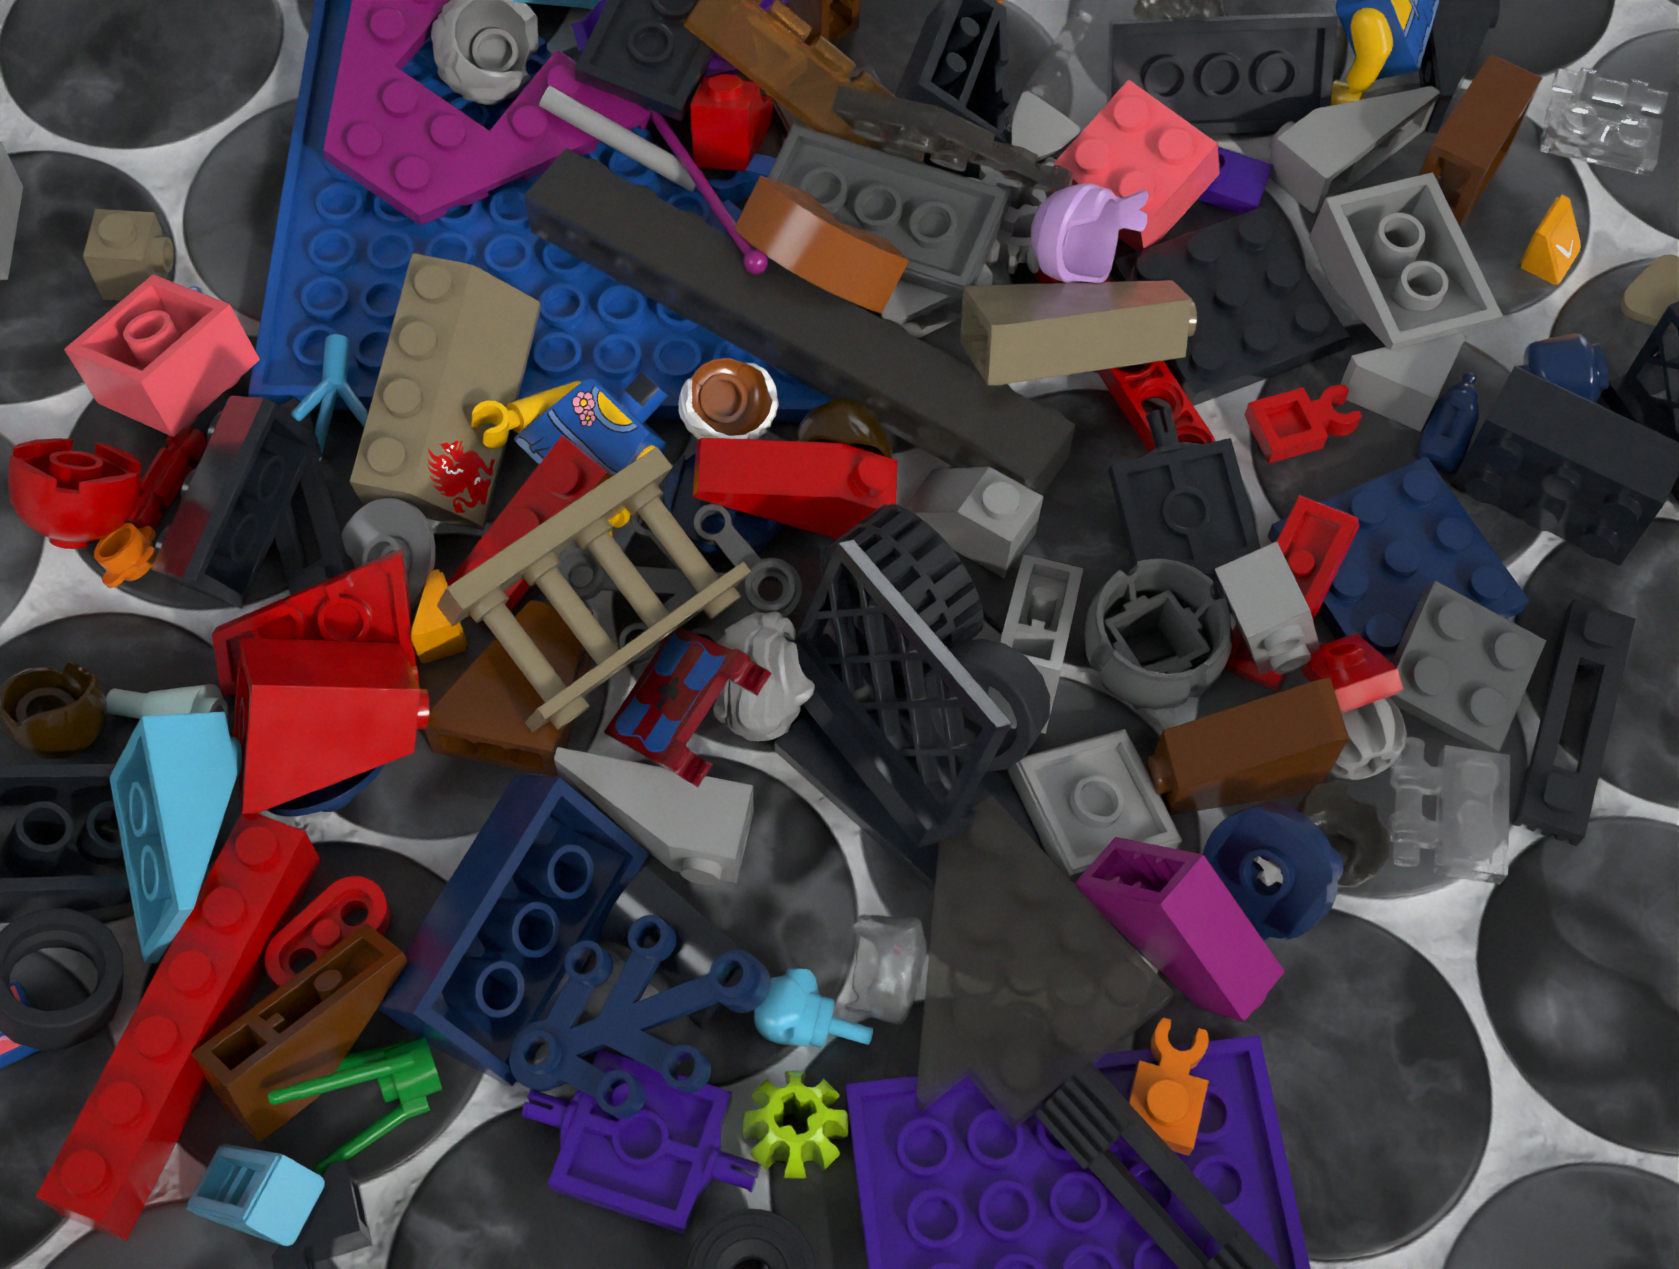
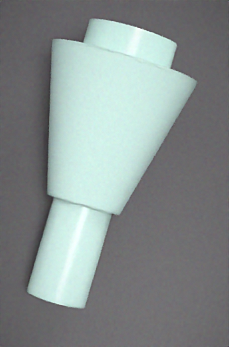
(167, 702)

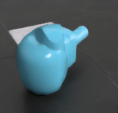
(800, 1016)

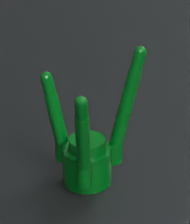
(403, 1072)

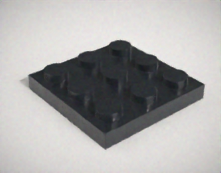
(1251, 304)

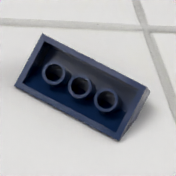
(507, 918)

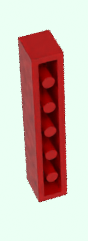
(194, 995)

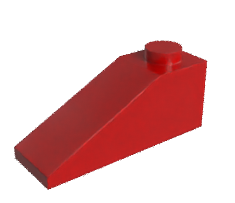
(795, 482)

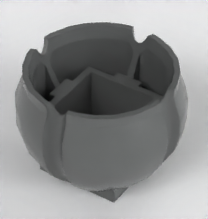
(1183, 608)

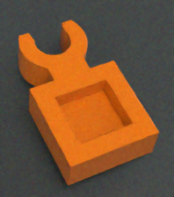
(1167, 1093)

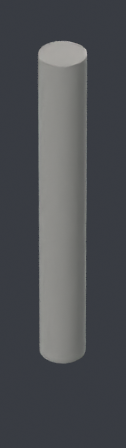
(616, 136)

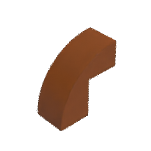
(817, 247)

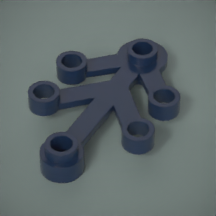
(626, 1019)

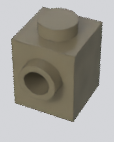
(126, 251)

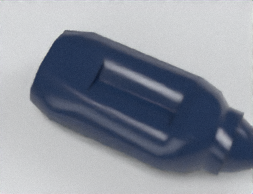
(1451, 425)

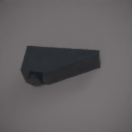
(1452, 48)

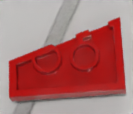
(354, 607)

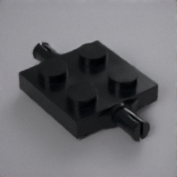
(1184, 502)

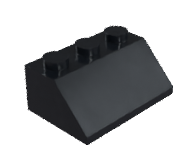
(234, 500)

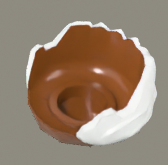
(728, 400)

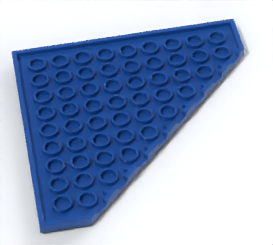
(347, 255)

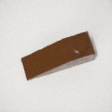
(299, 1030)

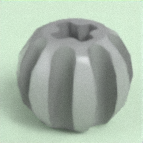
(1374, 741)

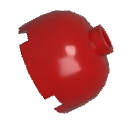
(70, 492)

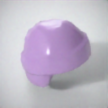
(1079, 231)

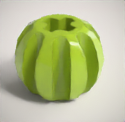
(781, 1141)

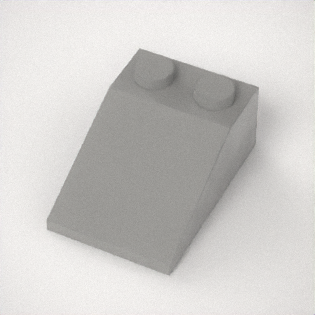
(1403, 262)

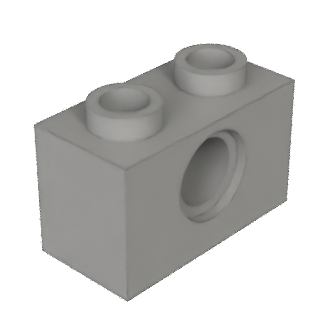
(1269, 610)

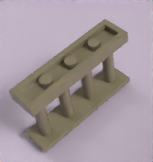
(536, 560)

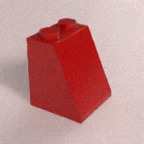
(320, 714)

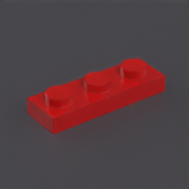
(554, 485)
(1314, 548)

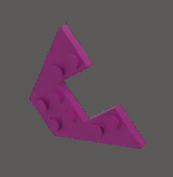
(423, 149)

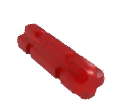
(166, 476)

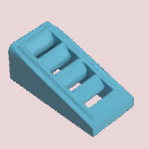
(257, 1193)

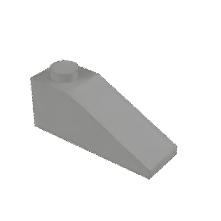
(1345, 142)
(1040, 621)
(681, 825)

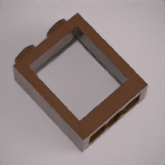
(1480, 133)

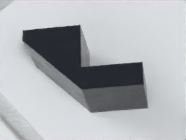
(334, 1225)

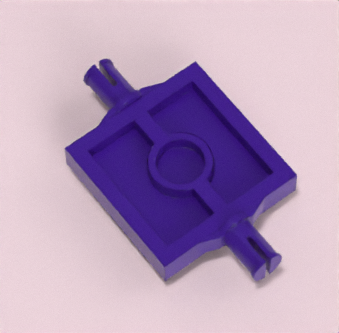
(644, 1163)

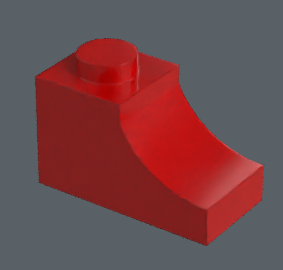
(728, 122)

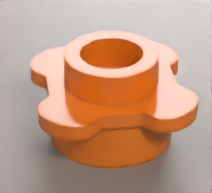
(125, 554)

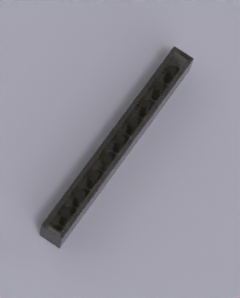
(795, 324)

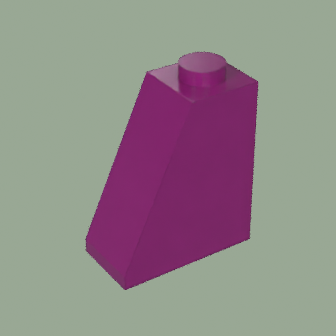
(1183, 924)

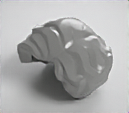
(485, 48)
(772, 711)

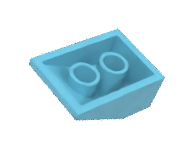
(169, 810)

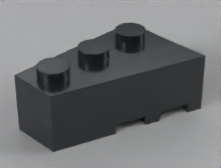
(962, 65)

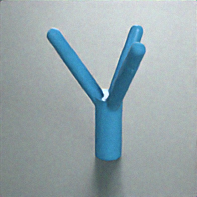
(332, 386)

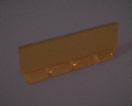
(773, 54)

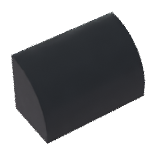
(696, 937)

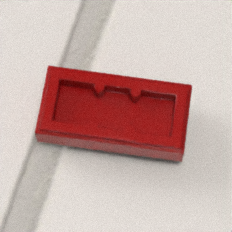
(1356, 672)

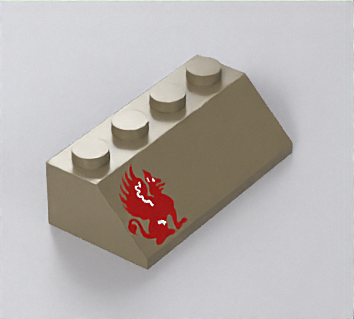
(449, 348)

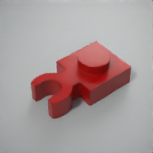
(1294, 425)

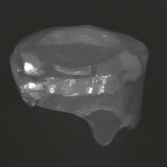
(887, 966)

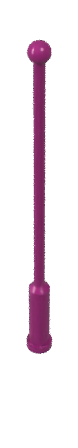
(754, 260)

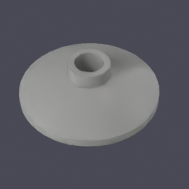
(387, 527)

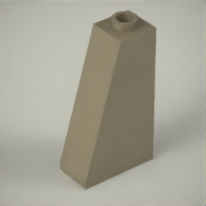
(1072, 327)

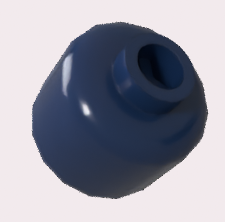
(1569, 363)

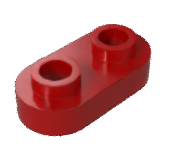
(324, 925)

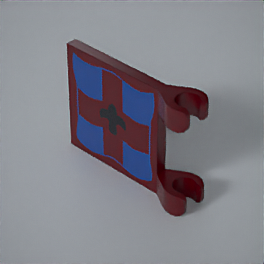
(675, 698)

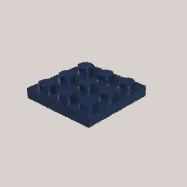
(1405, 540)

